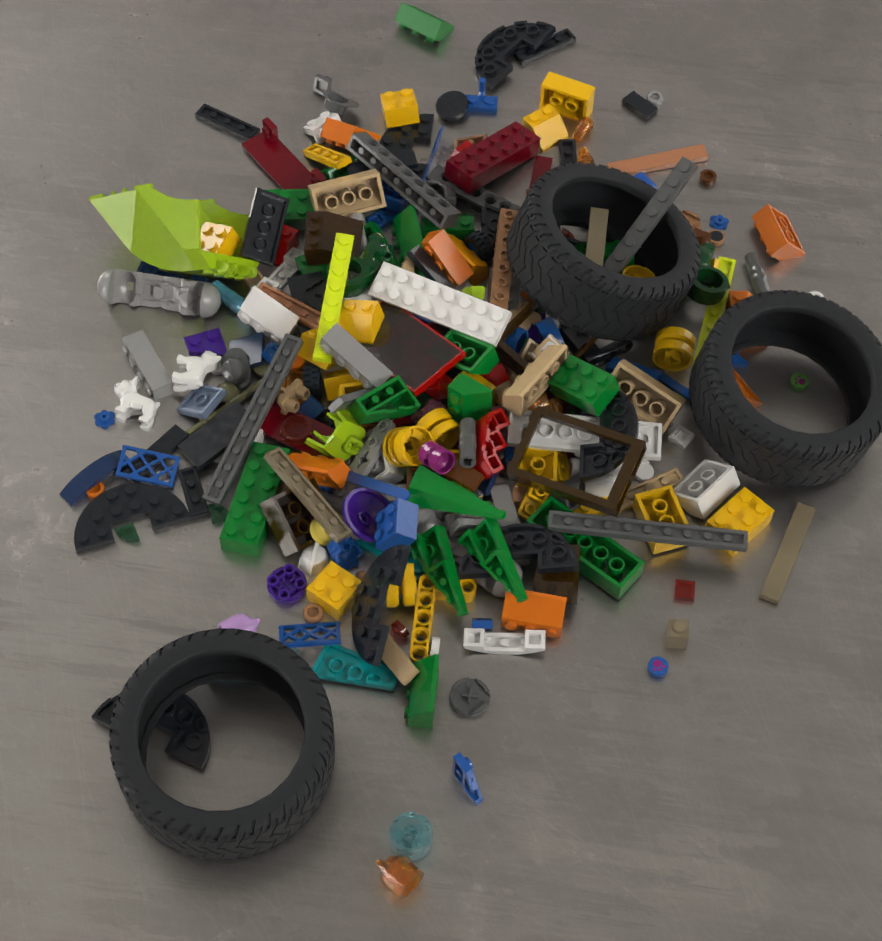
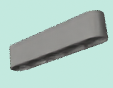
(502, 498)

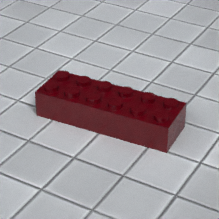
(492, 157)

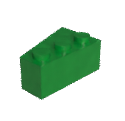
(386, 401)

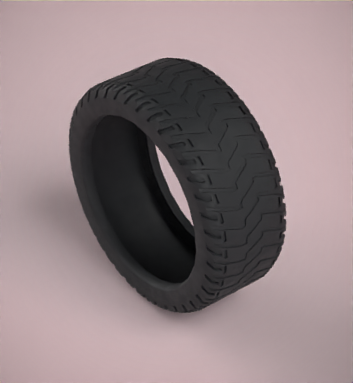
(577, 288)
(753, 441)
(198, 661)

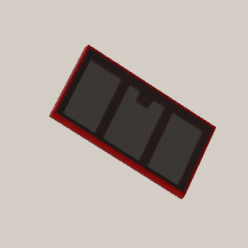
(412, 349)

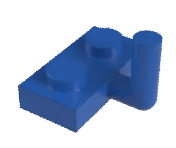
(480, 102)

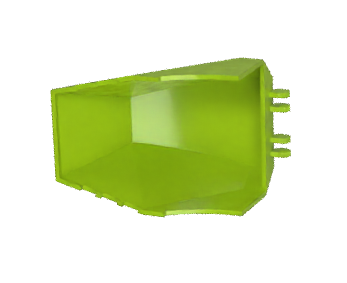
(168, 231)

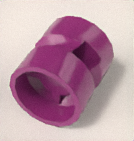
(436, 457)

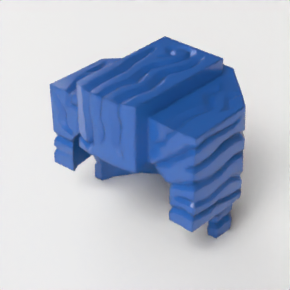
(345, 553)

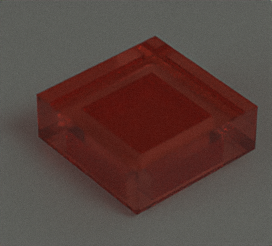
(684, 590)

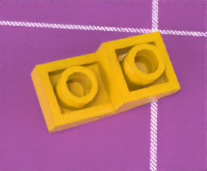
(531, 502)

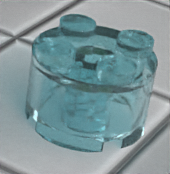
(418, 828)

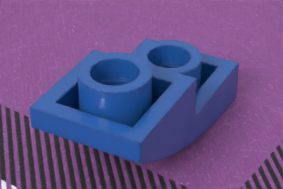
(546, 327)

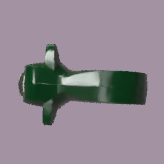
(366, 265)
(710, 275)

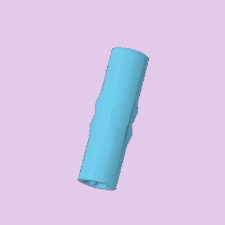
(229, 297)

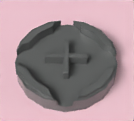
(469, 697)

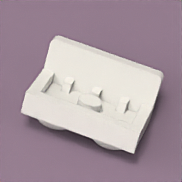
(315, 126)

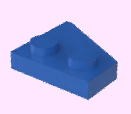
(465, 776)

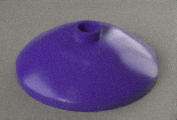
(360, 512)

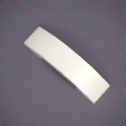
(287, 269)
(504, 643)

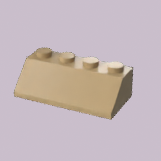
(349, 194)
(534, 380)
(650, 398)

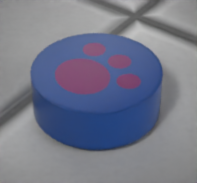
(657, 667)

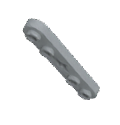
(371, 451)

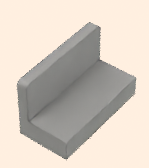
(460, 525)

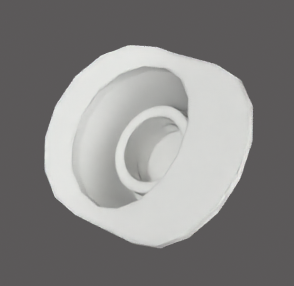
(313, 561)

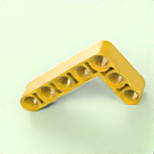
(426, 612)

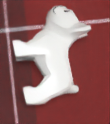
(193, 374)
(134, 404)

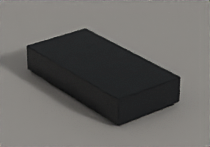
(639, 105)

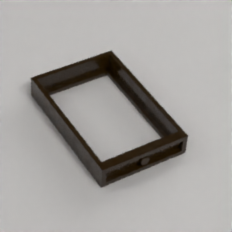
(514, 360)
(621, 485)

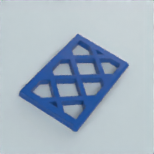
(140, 453)
(319, 641)

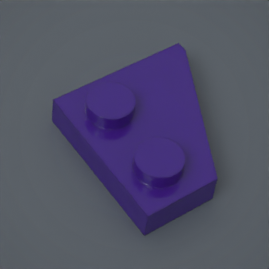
(205, 341)

